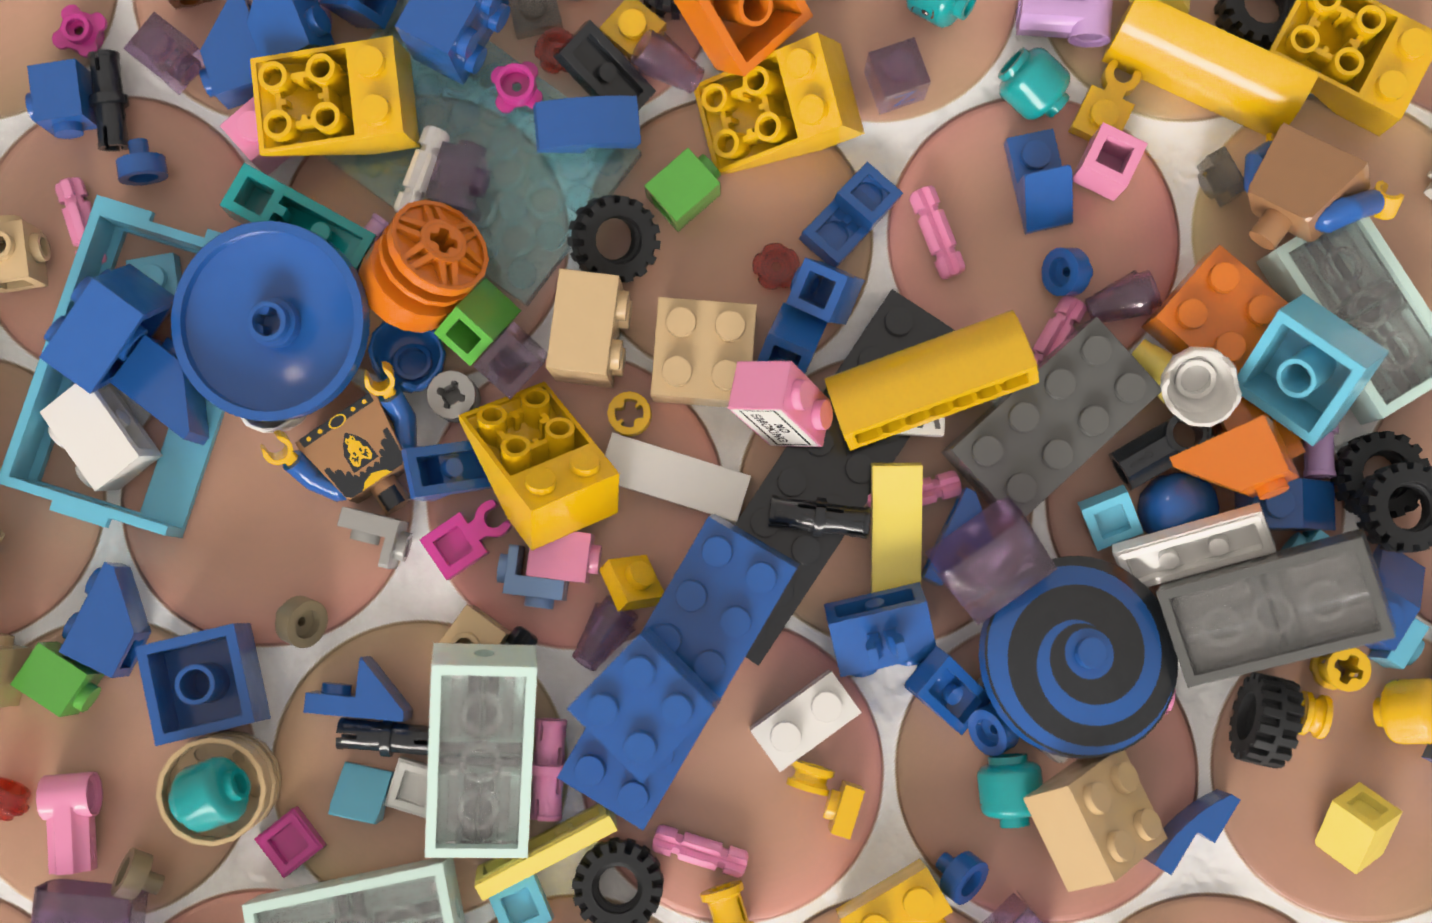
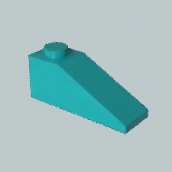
(262, 198)

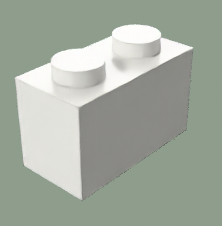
(100, 436)
(804, 720)

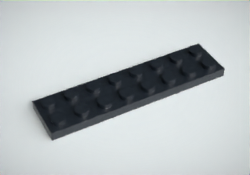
(831, 469)

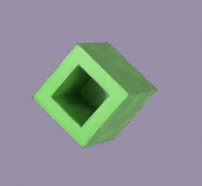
(684, 188)
(477, 321)
(57, 681)

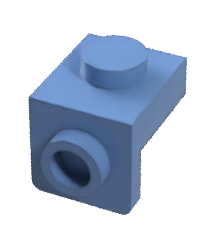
(537, 591)

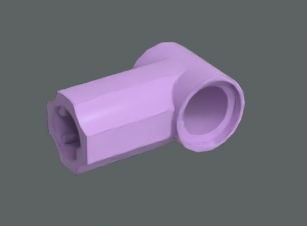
(1081, 21)

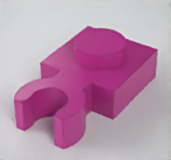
(459, 542)

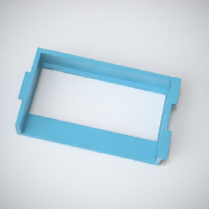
(183, 462)

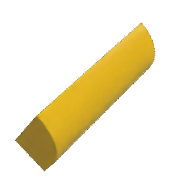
(1209, 66)
(932, 379)

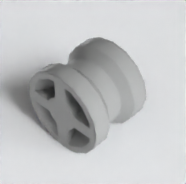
(462, 399)

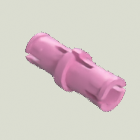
(547, 764)

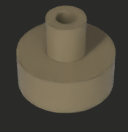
(301, 621)
(135, 876)

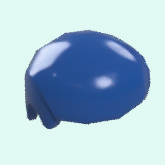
(413, 355)
(1175, 501)

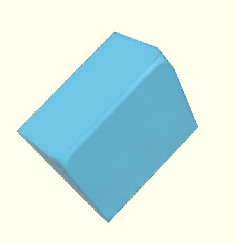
(361, 793)

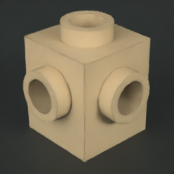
(22, 255)

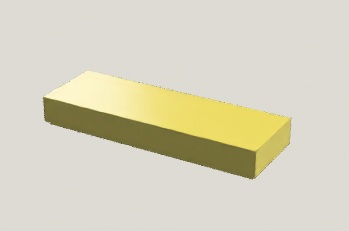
(896, 524)
(546, 850)

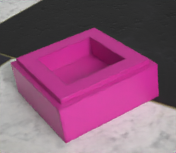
(290, 841)

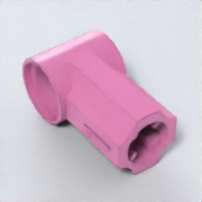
(70, 810)

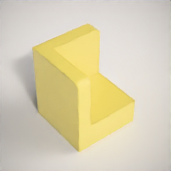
(1357, 827)

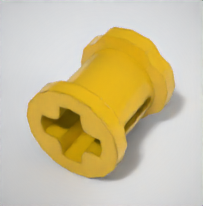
(1330, 678)
(726, 903)

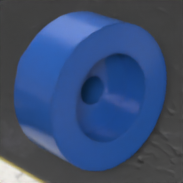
(140, 165)
(1066, 271)
(990, 731)
(961, 875)

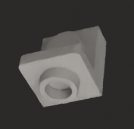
(370, 527)

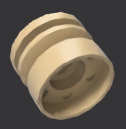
(251, 756)

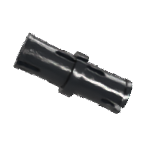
(108, 100)
(819, 517)
(384, 736)

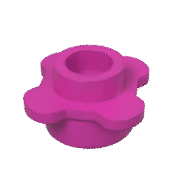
(92, 35)
(506, 76)

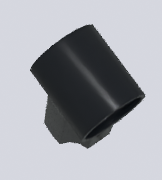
(1150, 452)

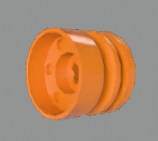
(423, 265)

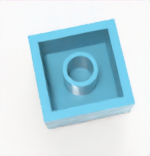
(1309, 369)

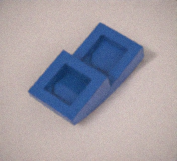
(586, 123)
(850, 215)
(1202, 817)

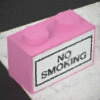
(780, 403)

